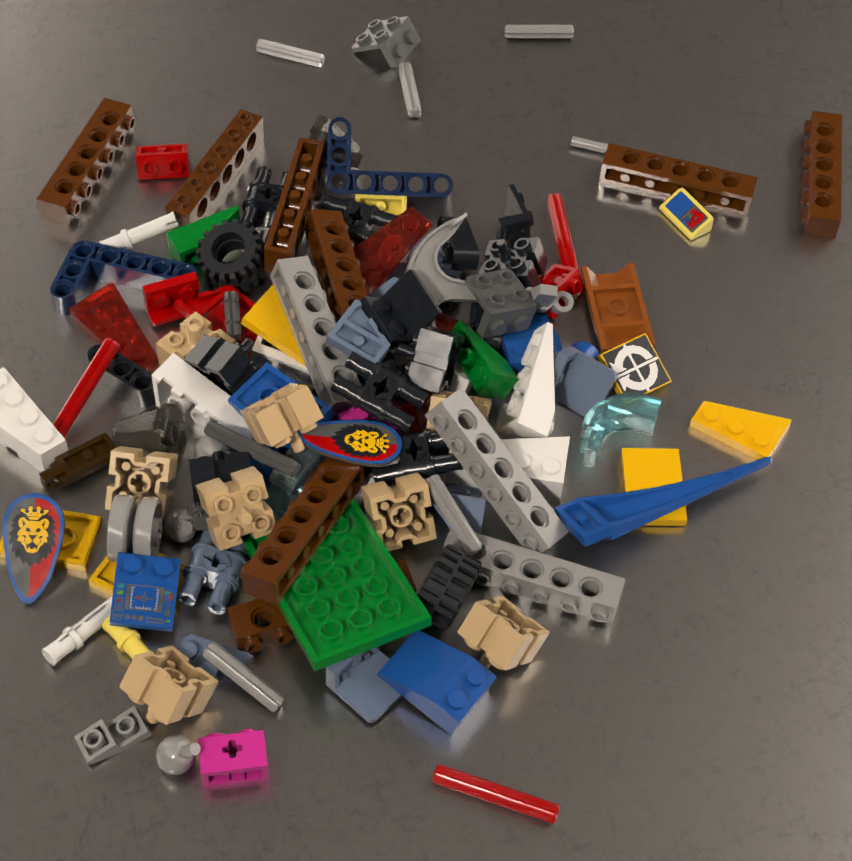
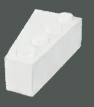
(196, 397)
(26, 427)
(541, 460)

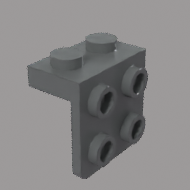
(393, 36)
(504, 302)

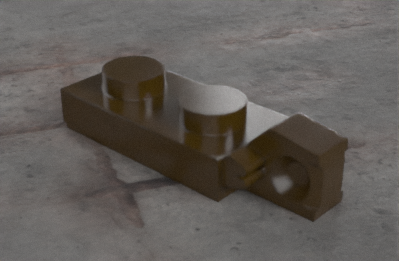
(78, 462)

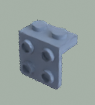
(580, 380)
(360, 687)

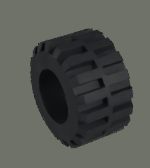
(223, 240)
(448, 585)

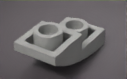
(111, 738)

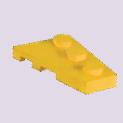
(741, 429)

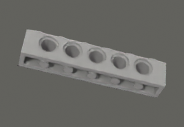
(311, 322)
(496, 472)
(547, 572)

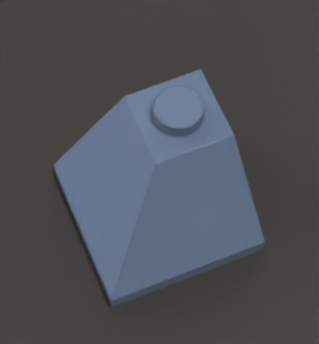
(471, 503)

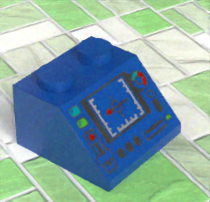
(145, 592)

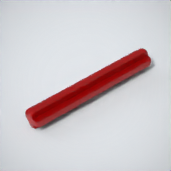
(561, 230)
(86, 386)
(496, 793)

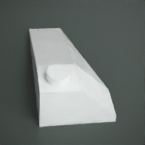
(533, 400)

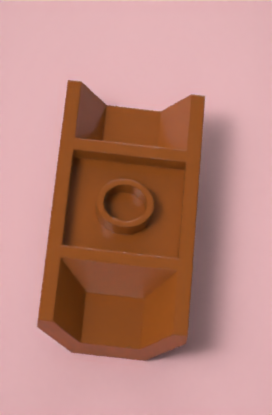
(616, 306)

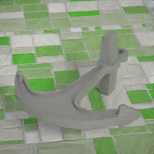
(446, 289)

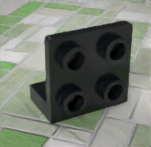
(517, 219)
(402, 309)

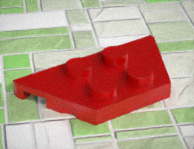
(211, 306)

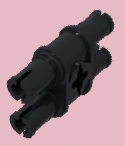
(262, 197)
(358, 216)
(377, 377)
(425, 464)

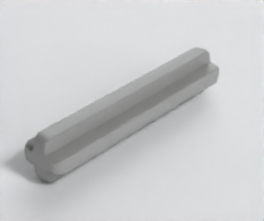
(539, 31)
(290, 53)
(409, 90)
(453, 515)
(243, 676)

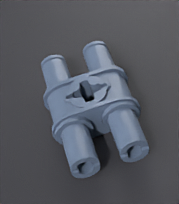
(213, 570)

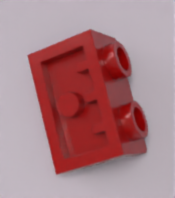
(162, 161)
(566, 279)
(161, 295)

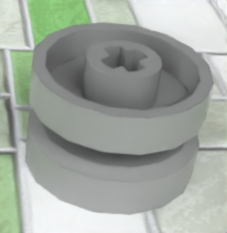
(133, 527)

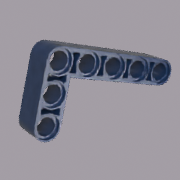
(376, 177)
(108, 263)

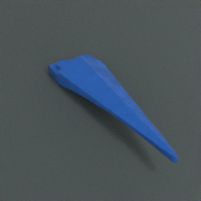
(620, 513)

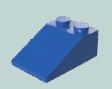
(515, 343)
(261, 385)
(437, 679)

